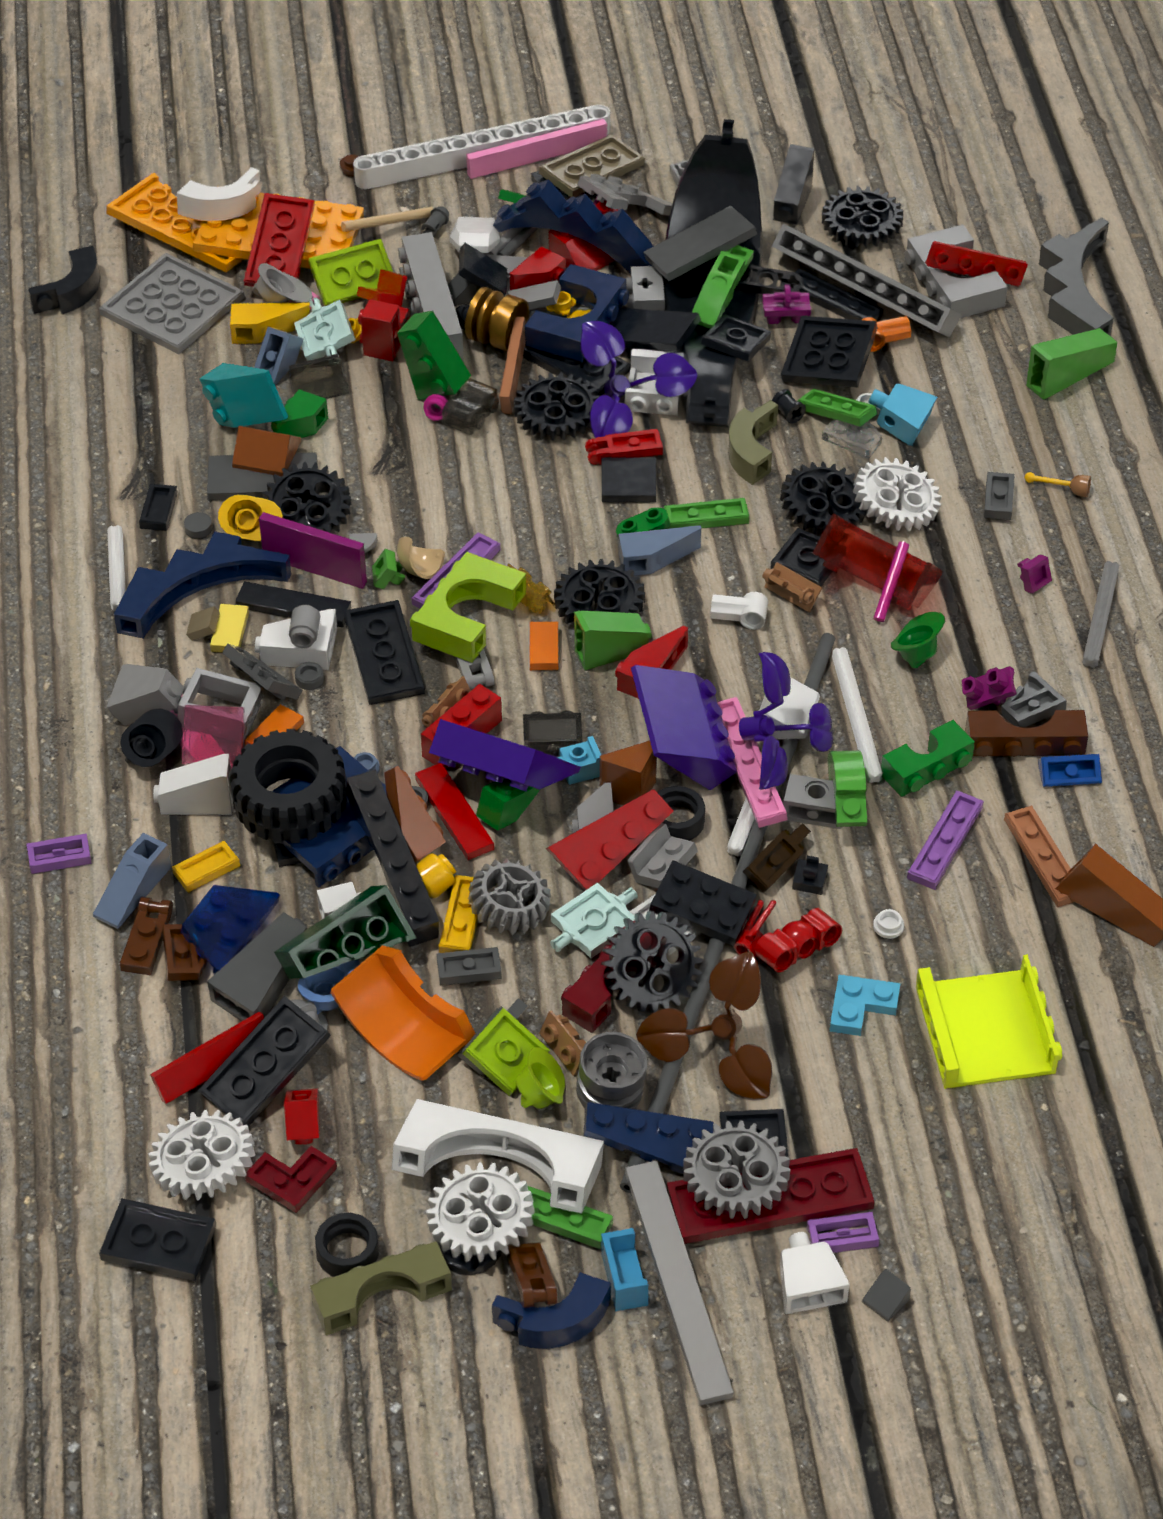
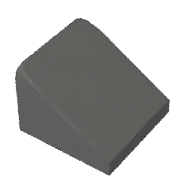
(887, 1295)

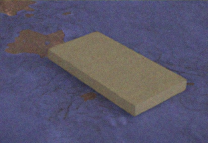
(604, 157)

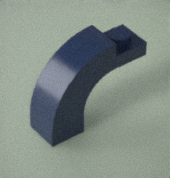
(558, 1323)

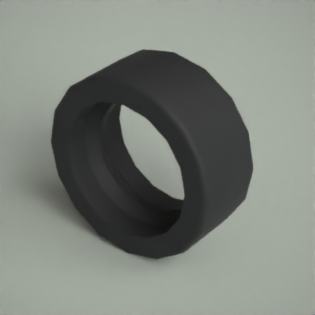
(691, 800)
(342, 1224)

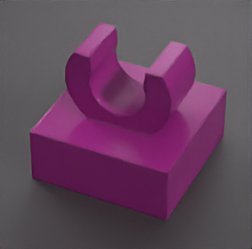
(1035, 573)

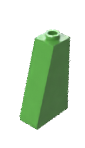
(1068, 360)

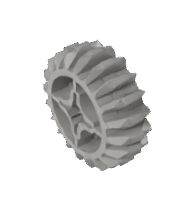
(505, 904)

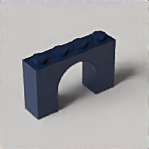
(589, 288)

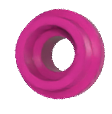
(430, 410)

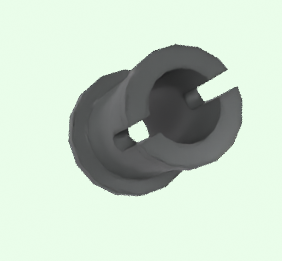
(438, 217)

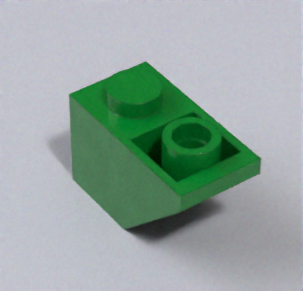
(305, 415)
(503, 804)

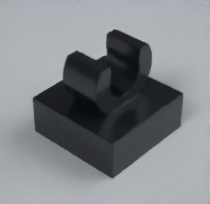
(810, 875)

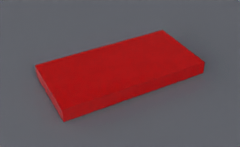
(280, 235)

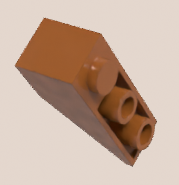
(411, 812)

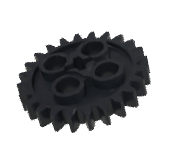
(862, 216)
(555, 406)
(818, 493)
(306, 501)
(584, 588)
(628, 947)

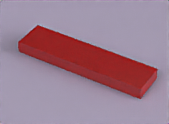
(454, 811)
(202, 1061)

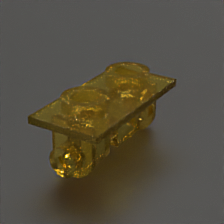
(536, 594)

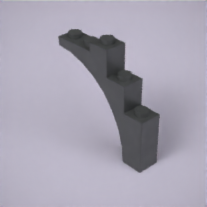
(1070, 301)

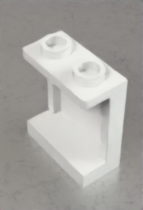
(644, 396)

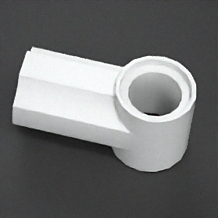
(748, 610)

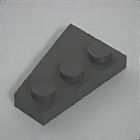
(261, 673)

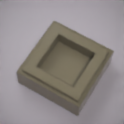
(203, 623)

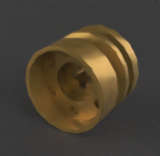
(492, 317)

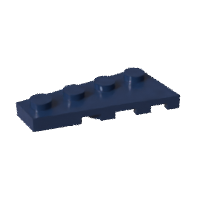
(644, 1132)

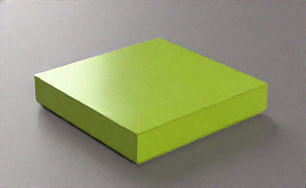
(503, 1050)

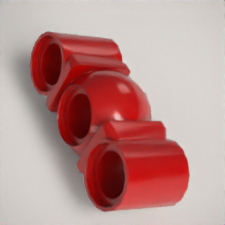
(798, 940)

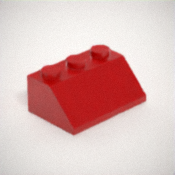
(580, 251)

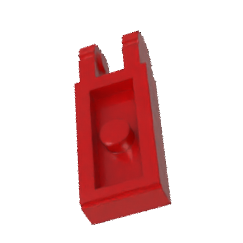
(628, 444)

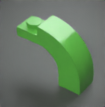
(849, 784)

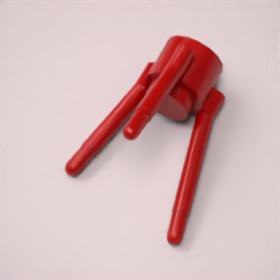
(751, 933)

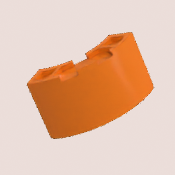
(399, 1017)

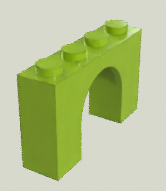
(469, 579)

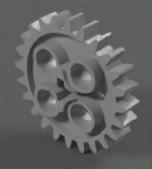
(710, 1178)

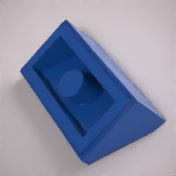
(1070, 770)

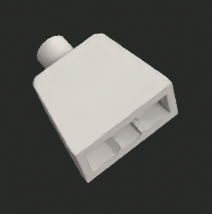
(811, 1276)

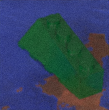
(346, 934)

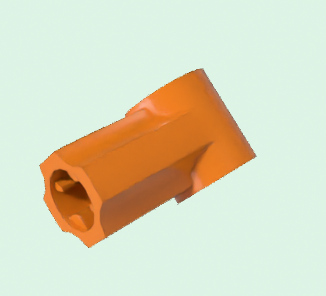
(890, 331)

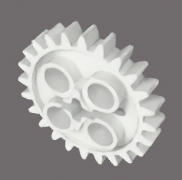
(915, 494)
(219, 1155)
(499, 1193)

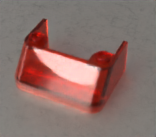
(870, 560)

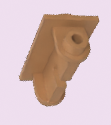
(791, 586)
(453, 693)
(562, 1040)

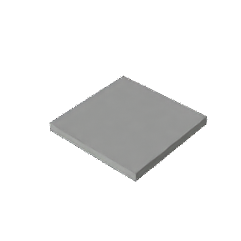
(171, 303)

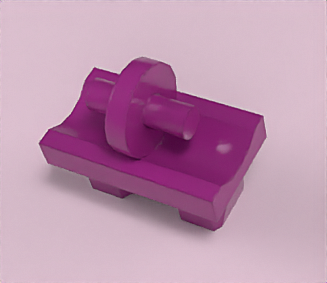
(785, 304)
(989, 688)

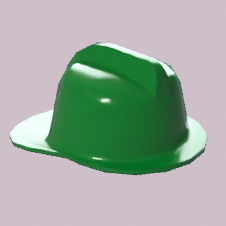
(919, 638)

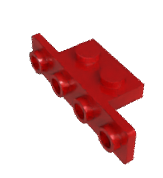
(975, 262)

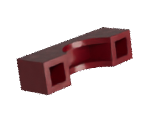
(588, 999)

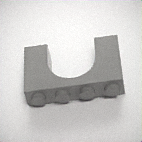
(962, 295)

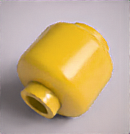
(436, 874)

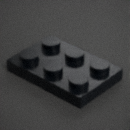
(703, 902)
(158, 1239)

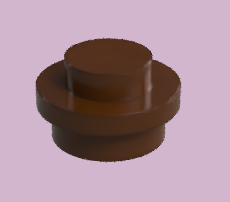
(347, 165)

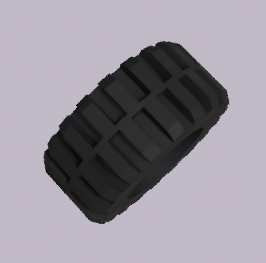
(292, 814)

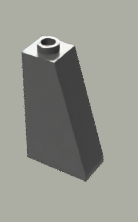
(255, 976)

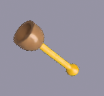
(1079, 484)

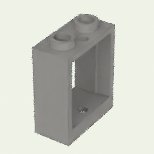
(224, 688)

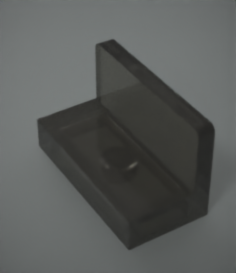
(319, 377)

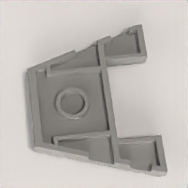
(620, 195)

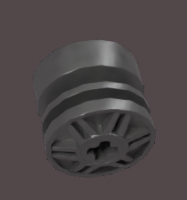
(612, 1071)

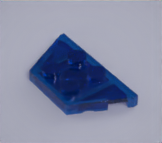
(227, 921)

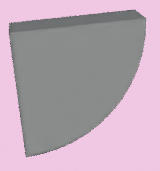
(368, 539)

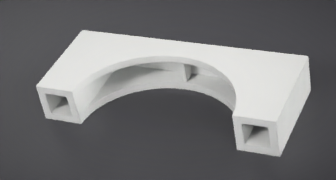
(442, 1132)

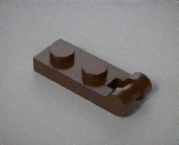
(146, 936)
(532, 1274)

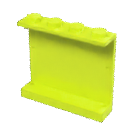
(988, 1026)

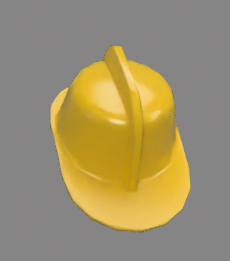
(241, 515)

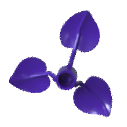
(603, 343)
(760, 727)

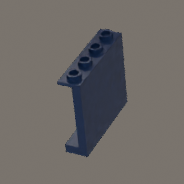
(341, 844)

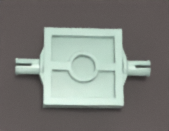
(324, 330)
(591, 919)

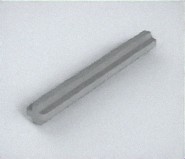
(1100, 614)

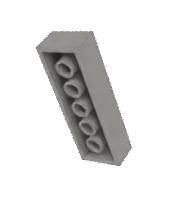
(428, 285)

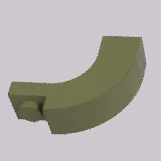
(745, 454)

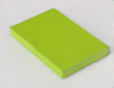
(344, 270)

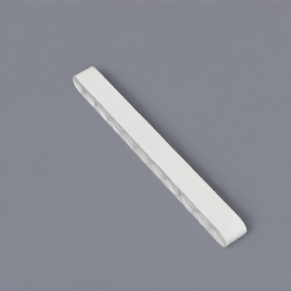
(450, 152)

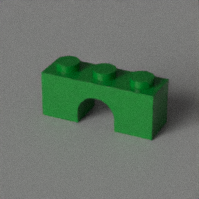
(909, 771)

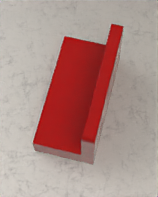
(389, 288)

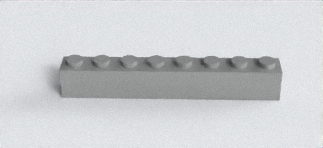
(866, 280)

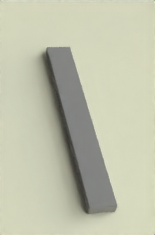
(679, 1283)

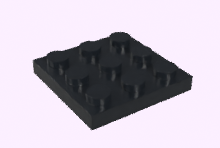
(829, 351)

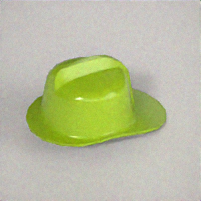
(541, 1080)

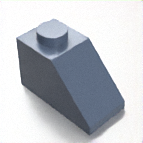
(278, 352)

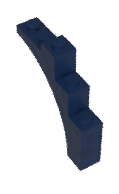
(579, 217)
(188, 572)

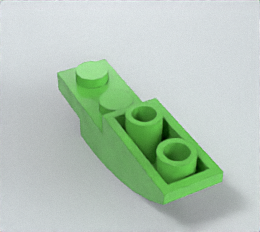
(721, 284)

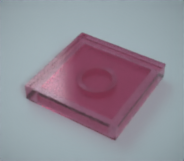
(212, 732)

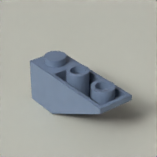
(655, 549)
(134, 878)

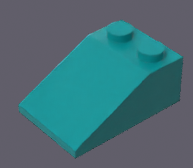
(242, 395)

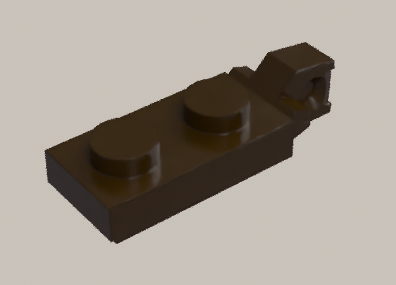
(776, 858)

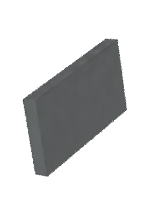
(700, 243)
(229, 481)

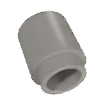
(304, 626)

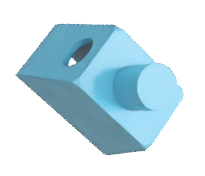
(903, 411)

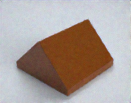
(264, 450)
(629, 771)

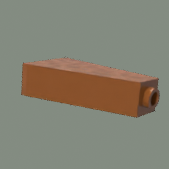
(1115, 895)

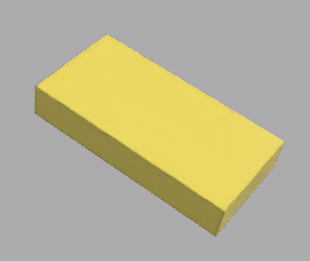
(229, 627)

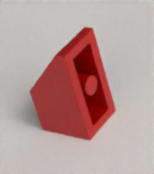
(538, 268)
(302, 1115)

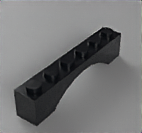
(402, 876)

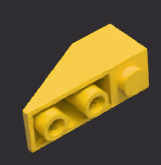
(251, 320)

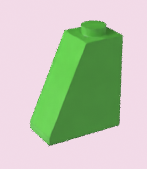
(607, 636)

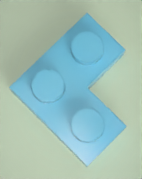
(859, 995)

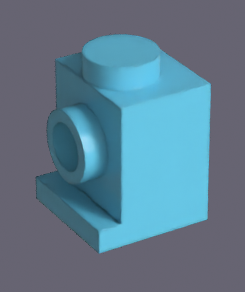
(583, 755)

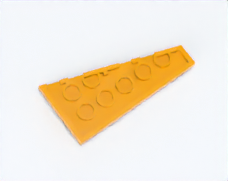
(154, 211)

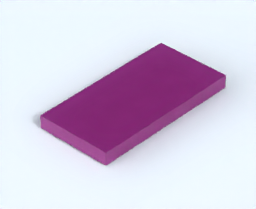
(315, 550)

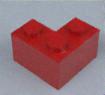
(379, 329)

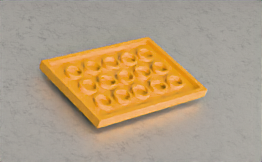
(236, 235)

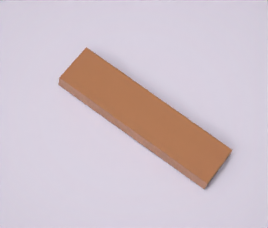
(512, 366)
(1039, 850)

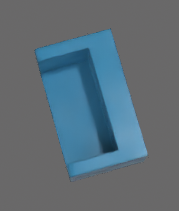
(623, 1270)

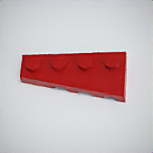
(604, 843)

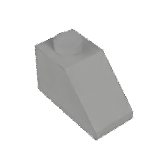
(594, 807)

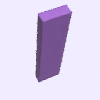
(478, 545)
(945, 840)

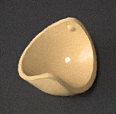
(419, 561)

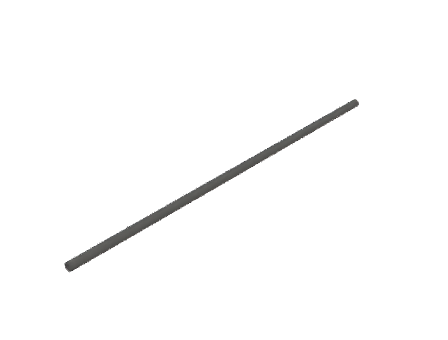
(715, 946)

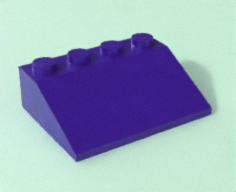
(685, 724)
(498, 757)

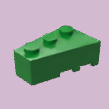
(431, 357)

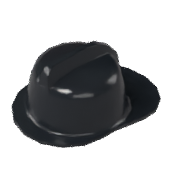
(151, 738)

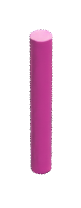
(891, 581)

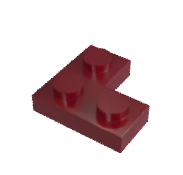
(291, 1185)

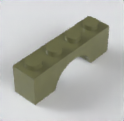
(416, 1271)

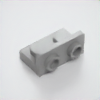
(655, 855)

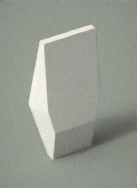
(476, 232)

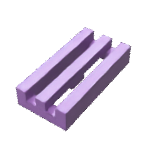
(59, 857)
(844, 1238)

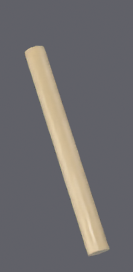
(386, 219)

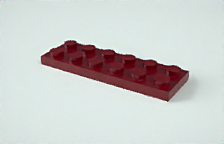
(816, 1190)

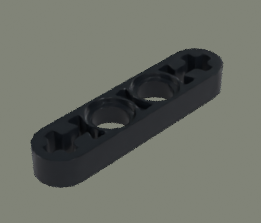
(755, 273)

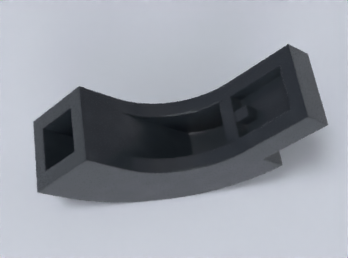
(71, 290)

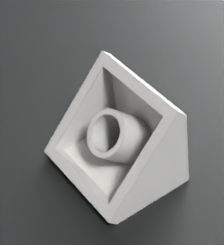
(793, 710)

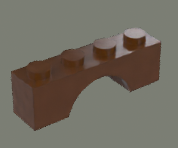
(1061, 736)

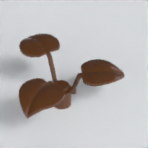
(738, 983)

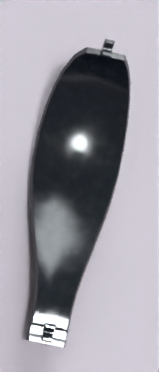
(715, 177)

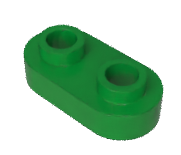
(651, 519)

